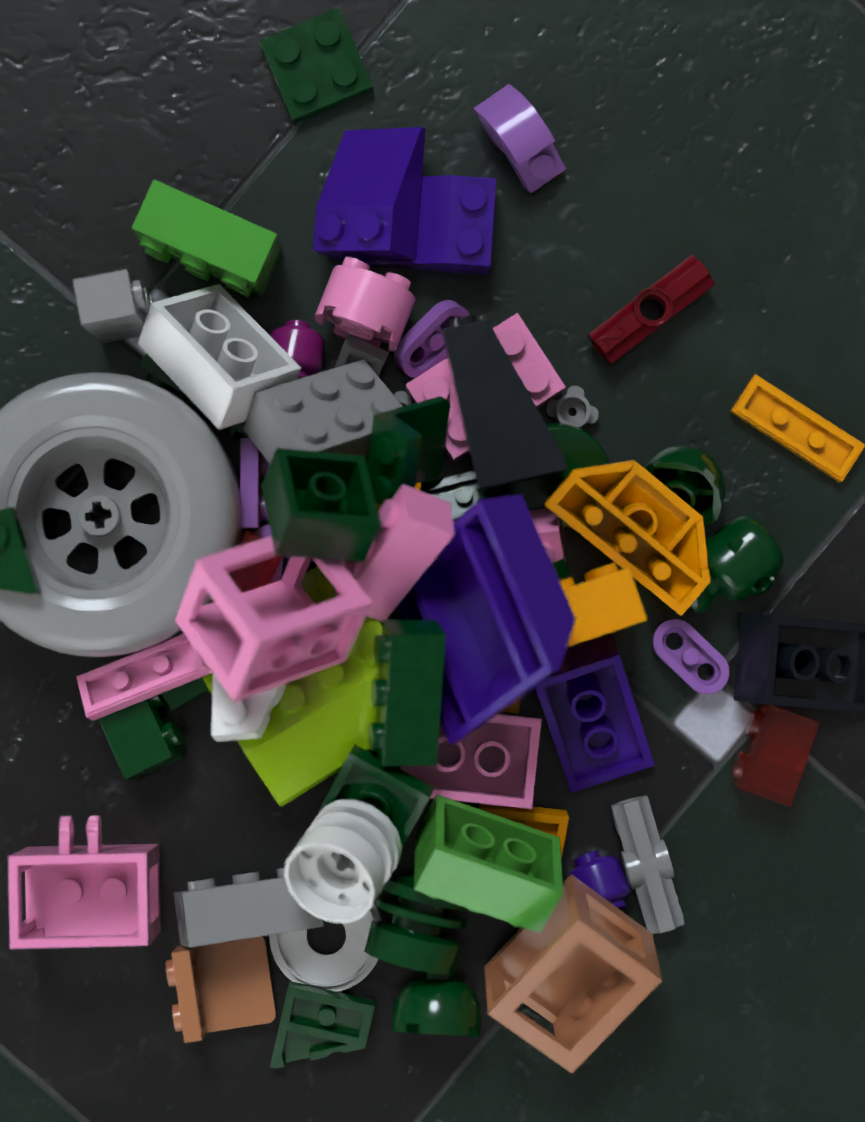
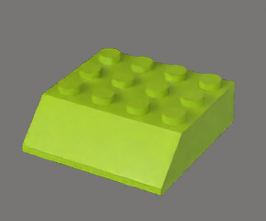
(317, 713)

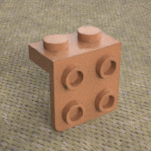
(221, 987)

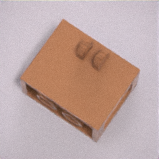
(577, 973)

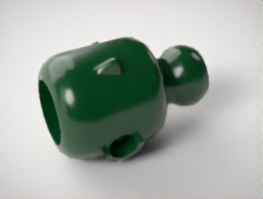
(740, 562)

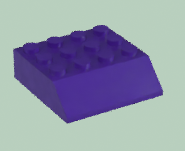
(498, 612)

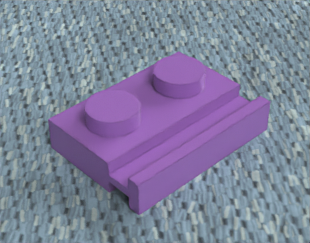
(252, 470)

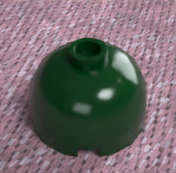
(692, 477)
(437, 1008)

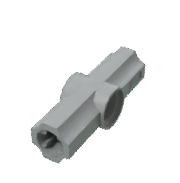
(647, 864)

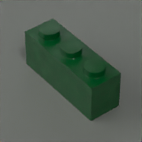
(407, 692)

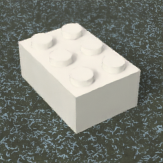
(214, 352)

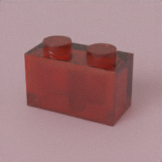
(774, 754)

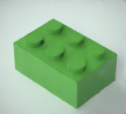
(206, 240)
(488, 864)

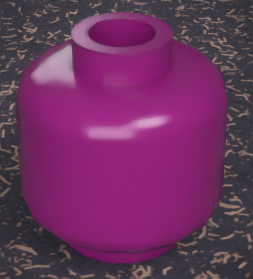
(302, 345)

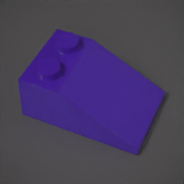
(372, 196)
(452, 226)
(594, 715)

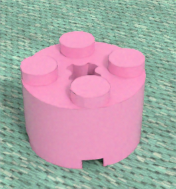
(366, 304)

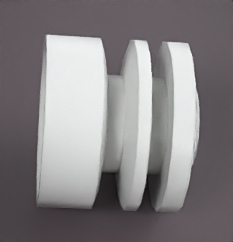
(343, 861)

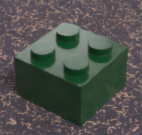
(320, 505)

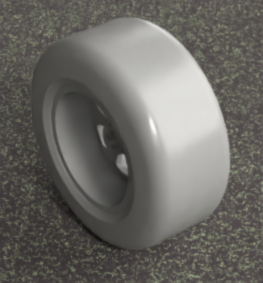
(174, 456)

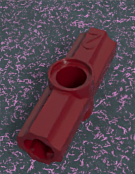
(671, 292)

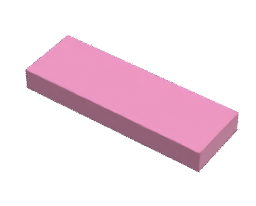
(140, 676)

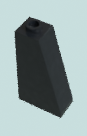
(498, 416)

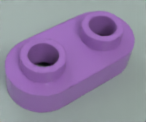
(424, 343)
(690, 655)

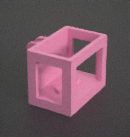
(273, 630)
(85, 892)

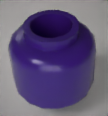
(603, 876)

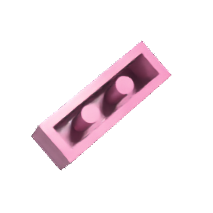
(407, 542)

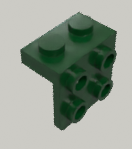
(407, 446)

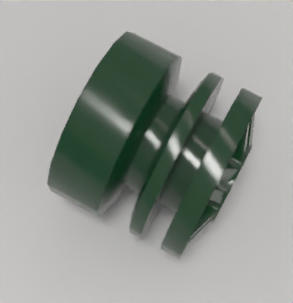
(416, 931)

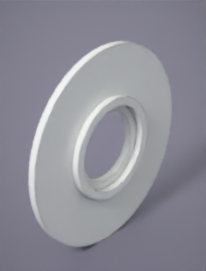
(324, 971)

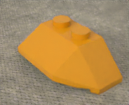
(638, 527)

